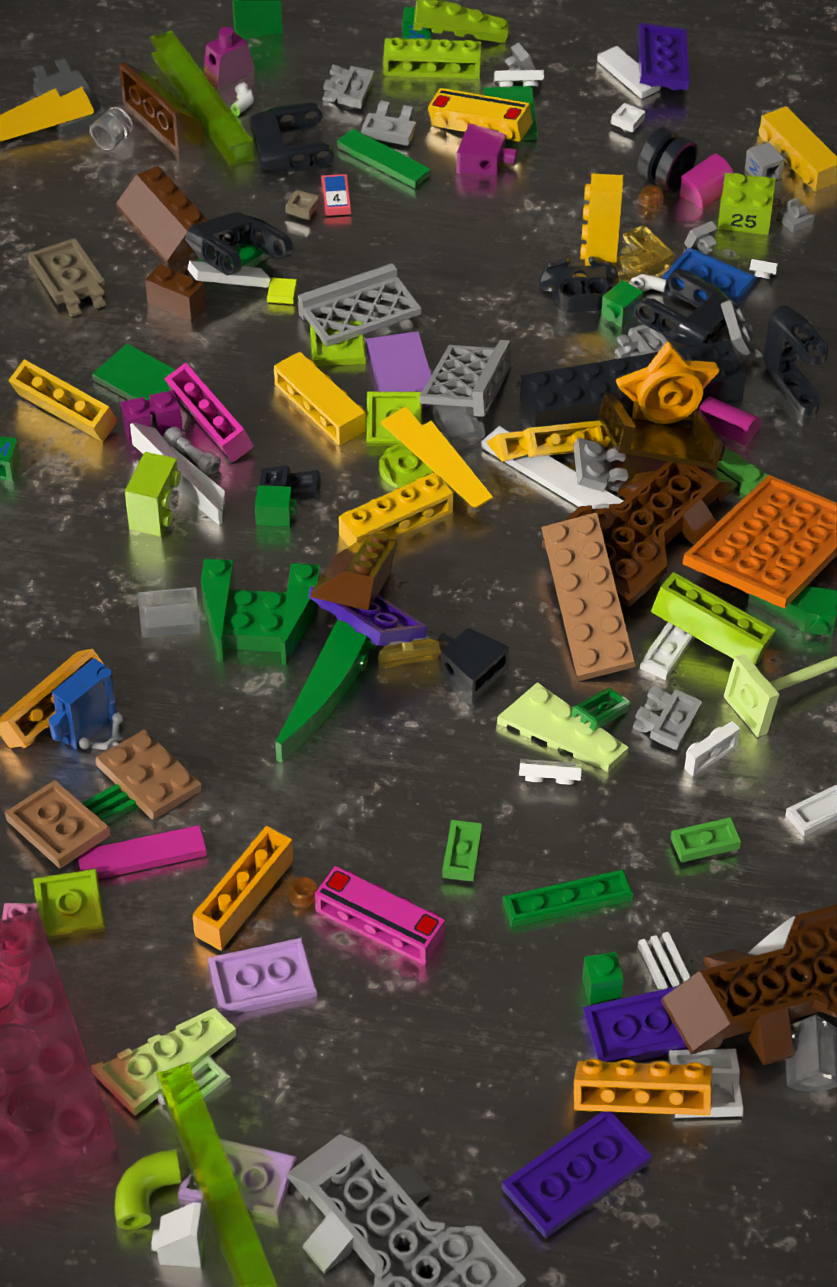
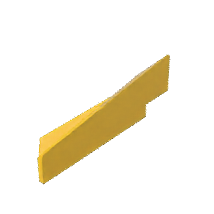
(438, 455)

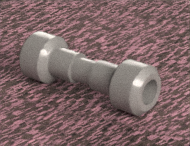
(207, 461)

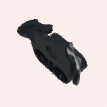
(559, 280)

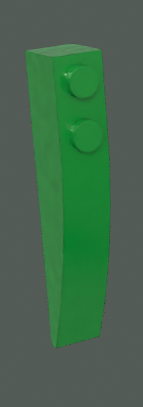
(326, 686)

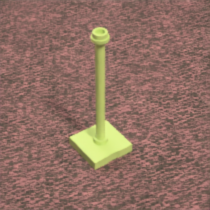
(756, 697)

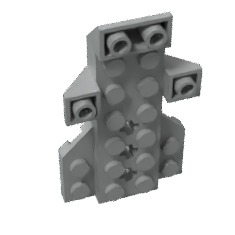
(378, 1210)

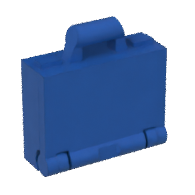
(83, 704)

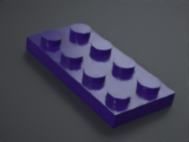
(663, 56)
(380, 623)
(576, 1172)

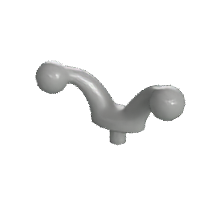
(116, 738)

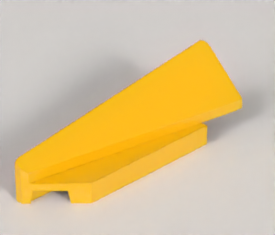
(44, 112)
(546, 440)

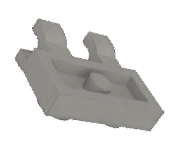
(354, 89)
(390, 129)
(739, 332)
(640, 338)
(592, 464)
(675, 719)

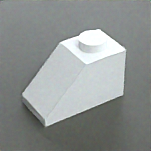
(181, 1237)

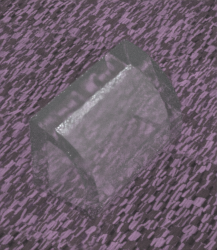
(169, 612)
(814, 1057)

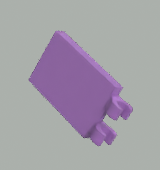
(399, 363)

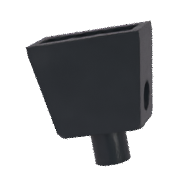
(472, 660)

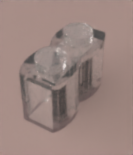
(459, 426)

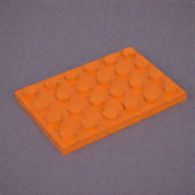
(770, 542)

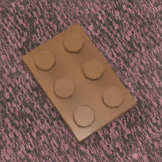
(148, 774)
(57, 824)

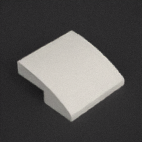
(725, 1079)

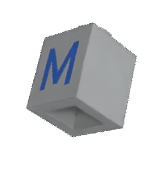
(764, 161)

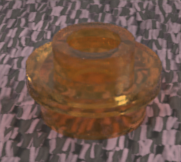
(651, 197)
(299, 886)

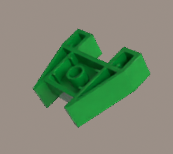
(257, 618)

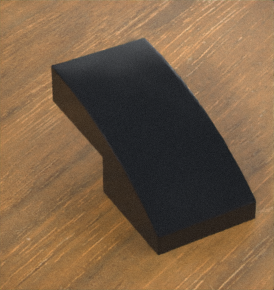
(303, 484)

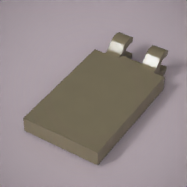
(68, 275)

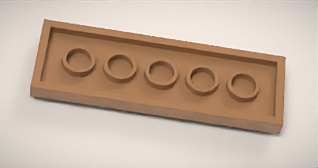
(588, 597)

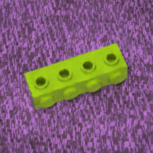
(432, 58)
(713, 623)

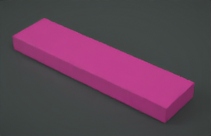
(144, 852)

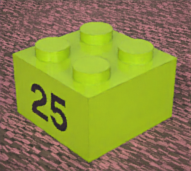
(746, 203)

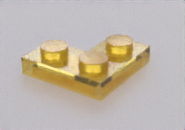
(646, 255)

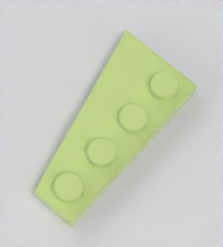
(550, 719)
(133, 1072)

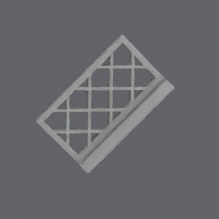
(352, 293)
(486, 381)

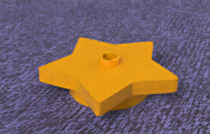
(667, 387)

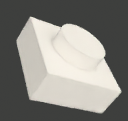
(628, 117)
(763, 269)

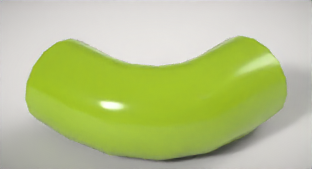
(139, 1183)

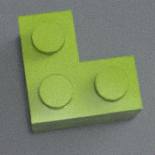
(150, 493)

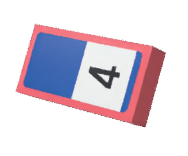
(336, 195)

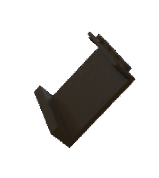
(688, 446)

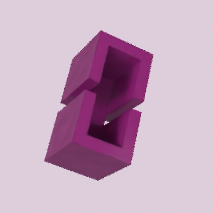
(160, 407)

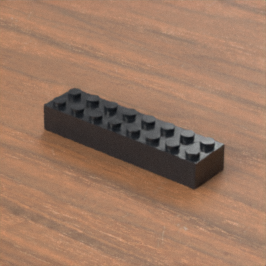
(578, 391)

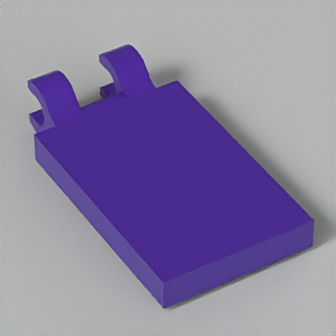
(632, 1028)

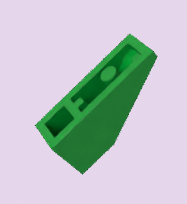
(810, 611)

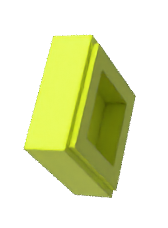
(282, 290)

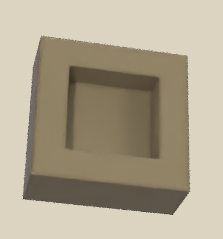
(302, 204)

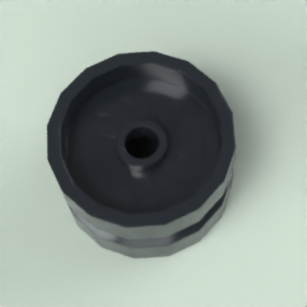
(666, 159)

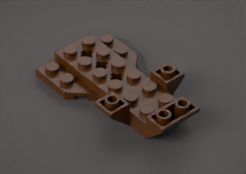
(653, 513)
(761, 991)

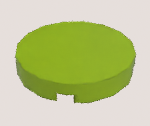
(401, 466)

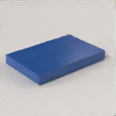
(727, 278)

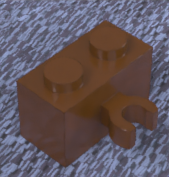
(175, 292)

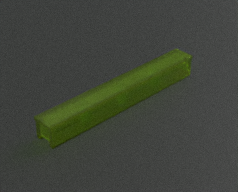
(202, 99)
(214, 1178)

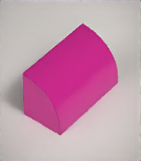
(705, 181)
(730, 420)

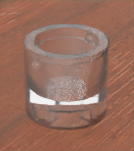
(111, 128)

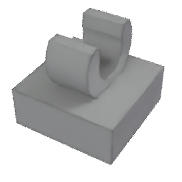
(520, 60)
(795, 216)
(702, 238)

